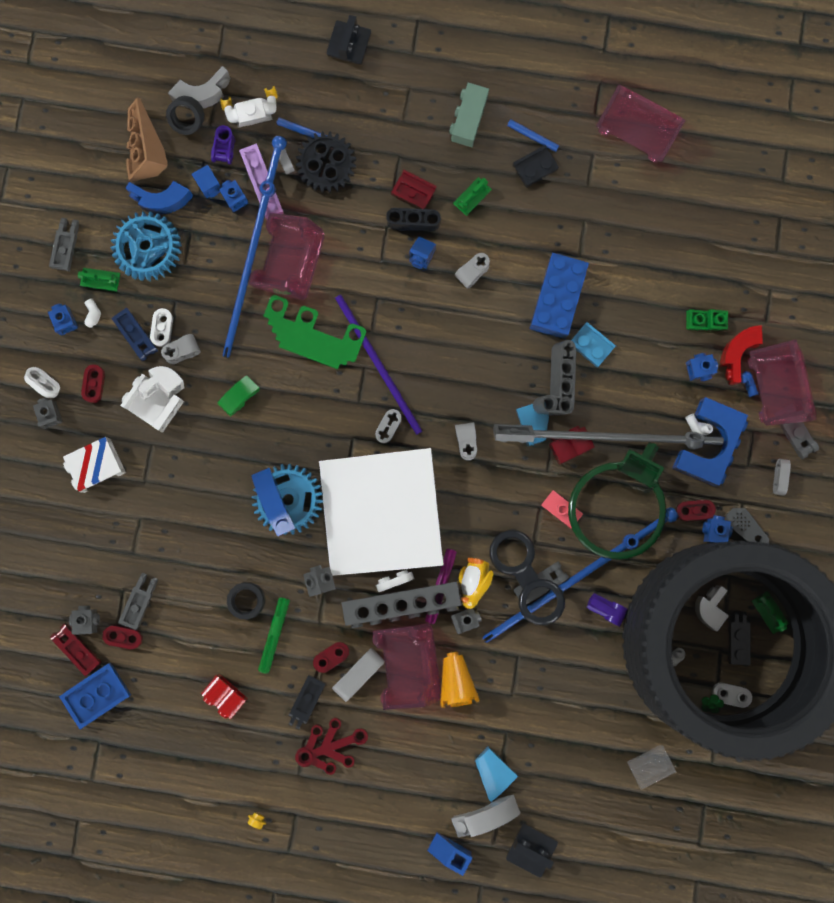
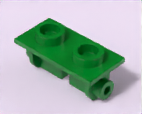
(472, 196)
(99, 279)
(770, 612)

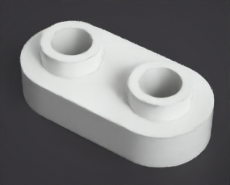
(161, 328)
(41, 382)
(402, 577)
(732, 694)

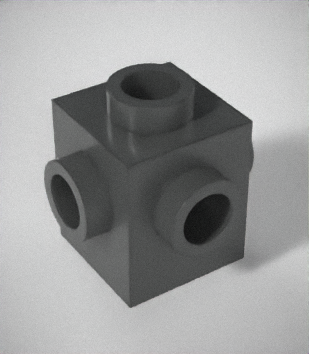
(319, 580)
(84, 620)

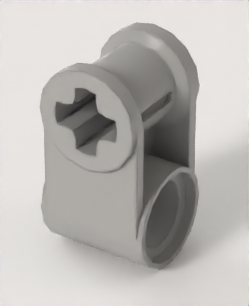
(471, 272)
(183, 349)
(466, 438)

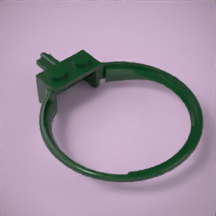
(639, 468)

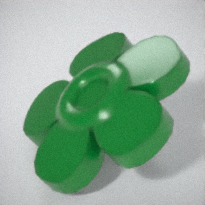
(712, 704)

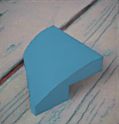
(528, 416)
(494, 773)

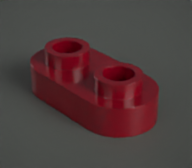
(93, 384)
(694, 510)
(123, 637)
(331, 657)

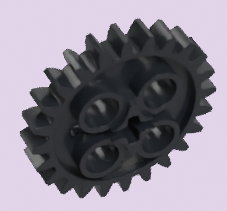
(310, 156)

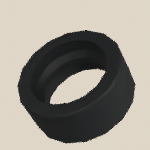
(175, 123)
(231, 600)

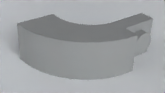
(205, 94)
(486, 818)

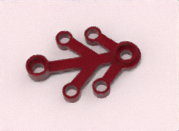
(328, 747)

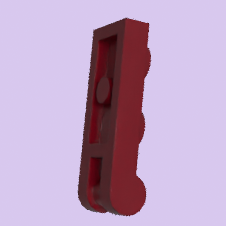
(75, 650)

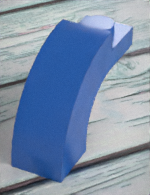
(165, 202)
(272, 502)

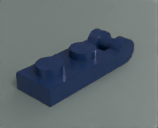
(134, 333)

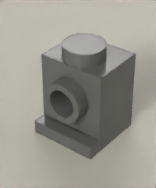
(52, 416)
(458, 619)

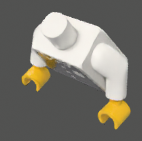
(251, 111)

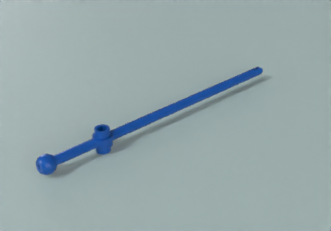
(278, 143)
(671, 516)

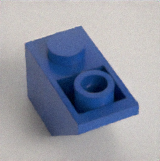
(421, 253)
(450, 853)

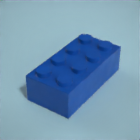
(559, 296)

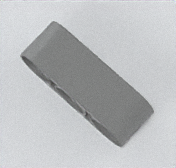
(358, 674)

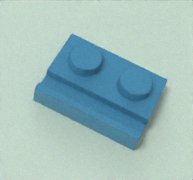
(592, 344)

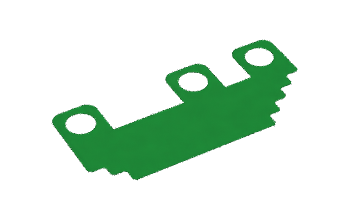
(310, 343)

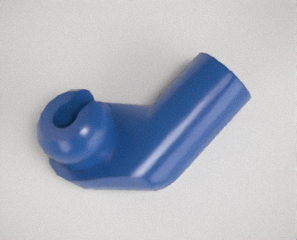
(747, 379)

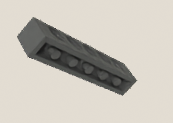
(352, 608)

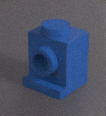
(236, 200)
(67, 322)

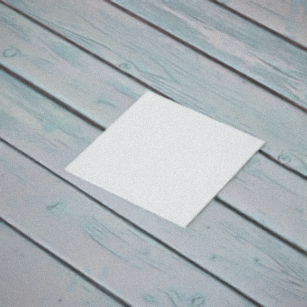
(381, 512)

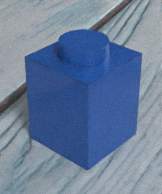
(207, 182)

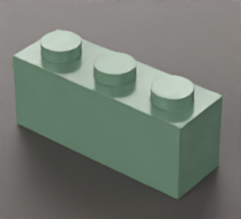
(469, 114)

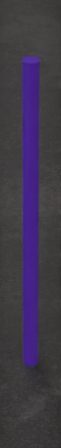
(380, 367)

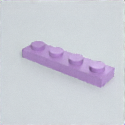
(258, 174)

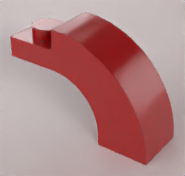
(735, 348)

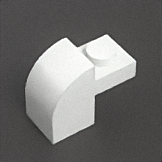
(163, 379)
(708, 612)

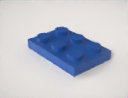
(95, 695)

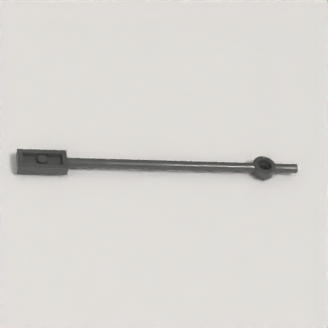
(526, 434)

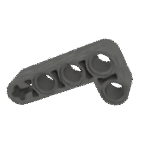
(562, 355)

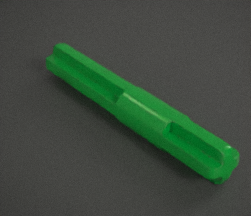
(273, 635)

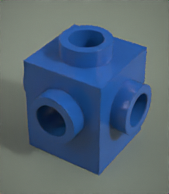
(702, 367)
(716, 523)

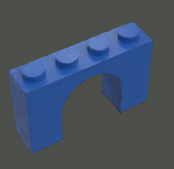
(730, 425)

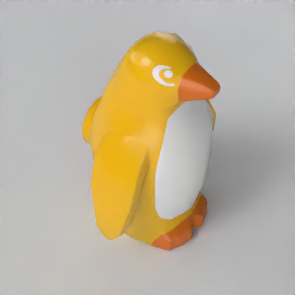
(474, 581)

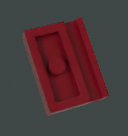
(413, 190)

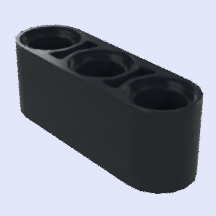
(406, 213)

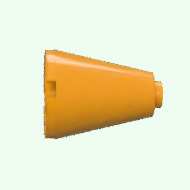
(457, 684)

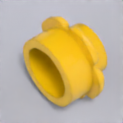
(256, 820)

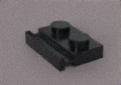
(535, 166)

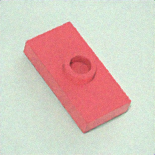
(559, 508)

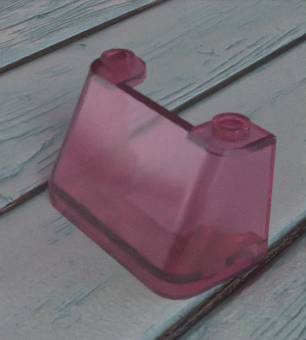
(640, 123)
(290, 256)
(783, 384)
(409, 666)

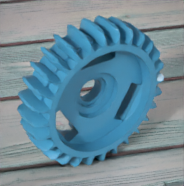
(160, 243)
(297, 487)

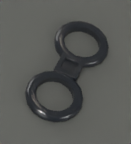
(527, 577)

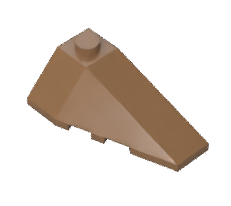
(146, 150)

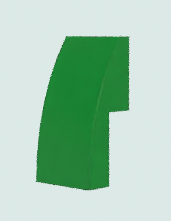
(706, 320)
(236, 396)

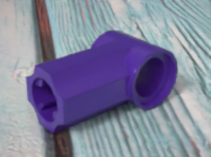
(611, 611)

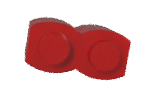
(224, 696)

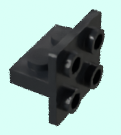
(349, 41)
(532, 850)

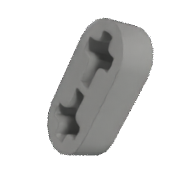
(285, 162)
(384, 423)
(781, 477)

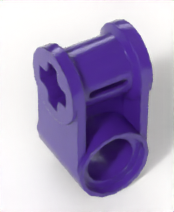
(223, 149)

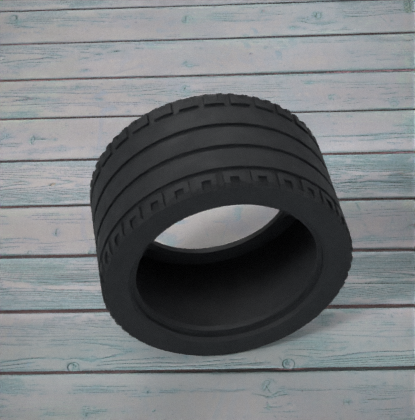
(805, 699)

